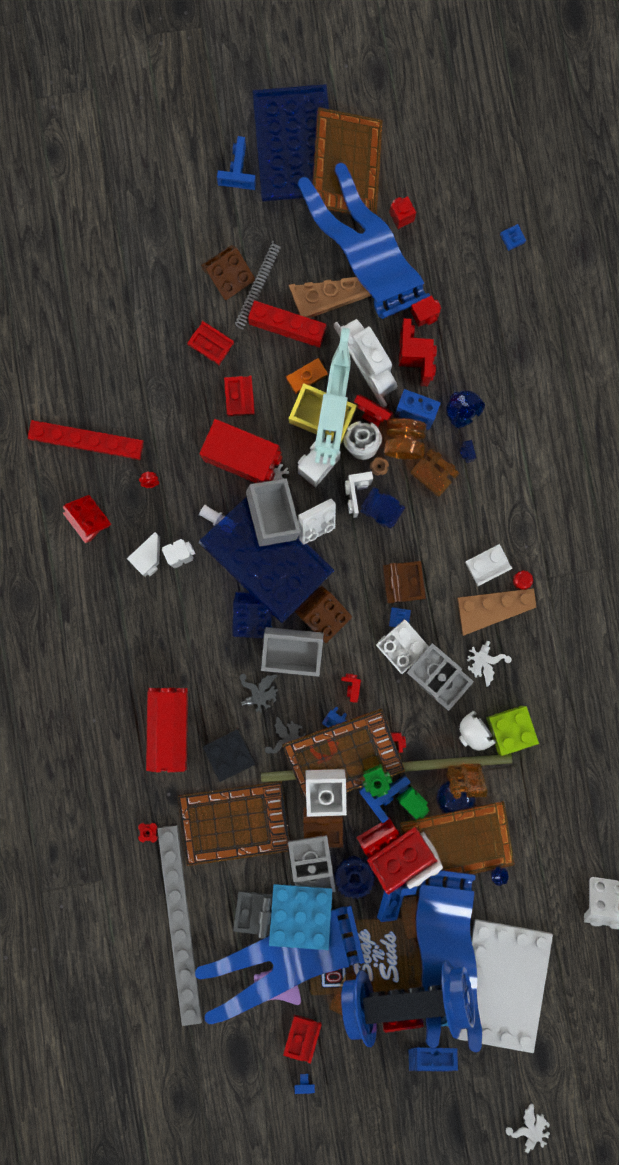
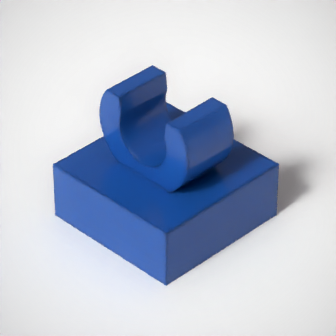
(513, 237)
(398, 615)
(332, 718)
(304, 1088)

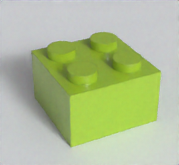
(512, 730)

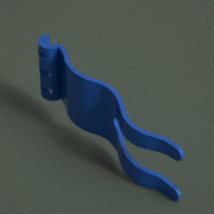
(371, 255)
(444, 935)
(289, 969)

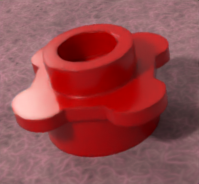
(149, 480)
(152, 828)

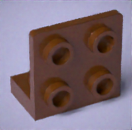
(228, 272)
(323, 613)

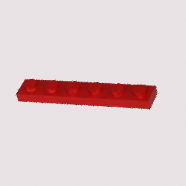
(85, 440)

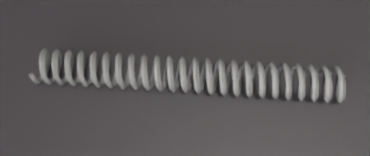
(260, 283)

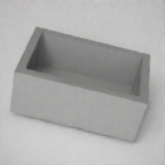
(273, 512)
(292, 651)

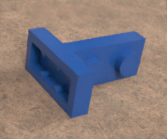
(235, 177)
(374, 802)
(391, 903)

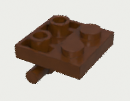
(404, 582)
(324, 825)

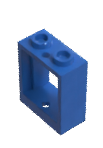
(411, 408)
(433, 1059)

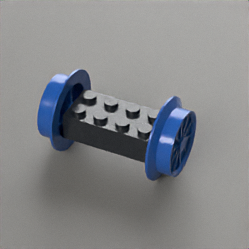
(366, 1008)

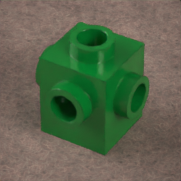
(377, 774)

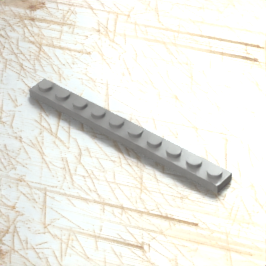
(179, 925)

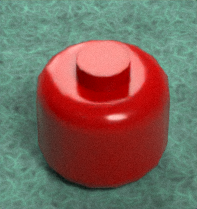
(522, 580)

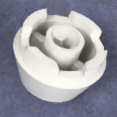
(362, 440)

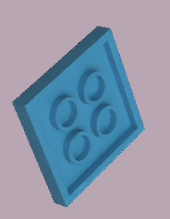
(300, 917)

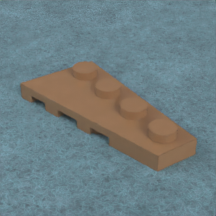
(322, 297)
(489, 609)

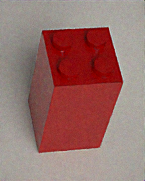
(241, 452)

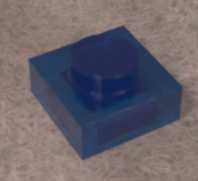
(468, 452)

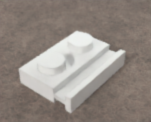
(488, 565)

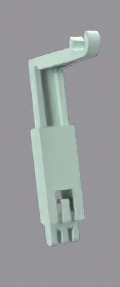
(334, 403)

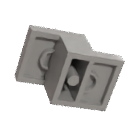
(440, 677)
(311, 862)

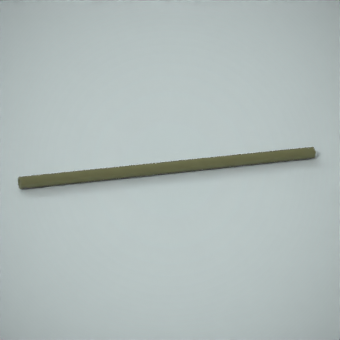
(412, 765)

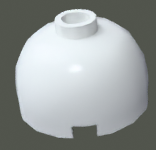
(475, 733)

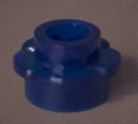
(499, 876)

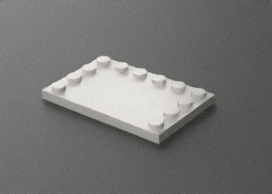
(509, 983)

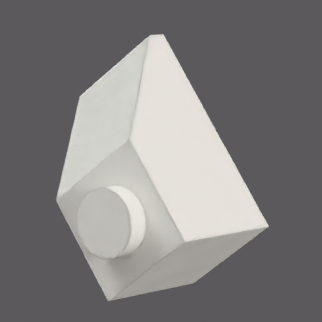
(147, 556)

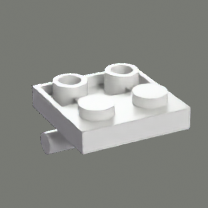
(317, 521)
(402, 646)

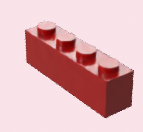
(287, 324)

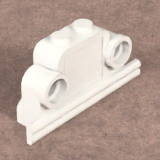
(370, 359)

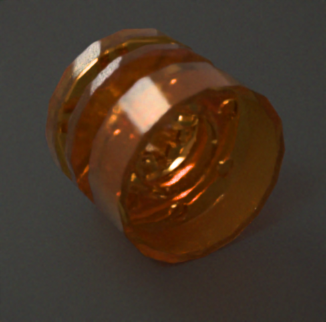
(405, 436)

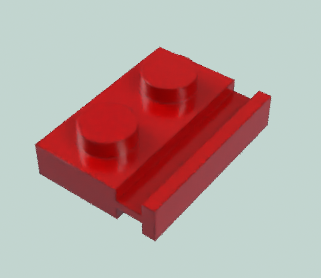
(210, 343)
(239, 396)
(366, 404)
(302, 1038)

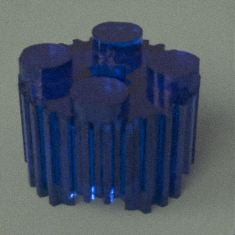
(382, 507)
(358, 887)

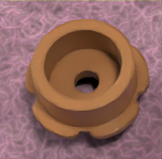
(374, 466)

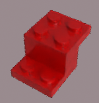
(417, 352)

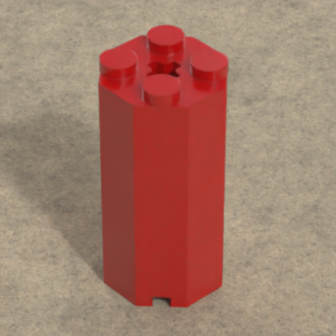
(167, 729)

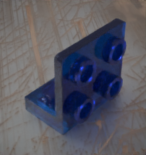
(249, 616)

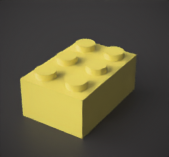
(308, 409)

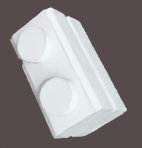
(178, 553)

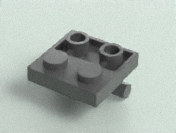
(253, 913)

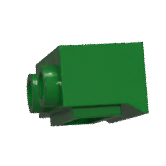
(413, 803)

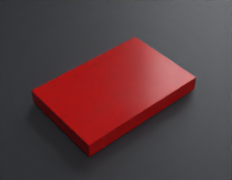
(402, 860)

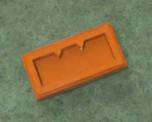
(307, 374)

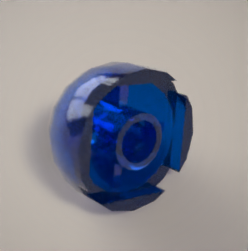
(463, 407)
(448, 803)

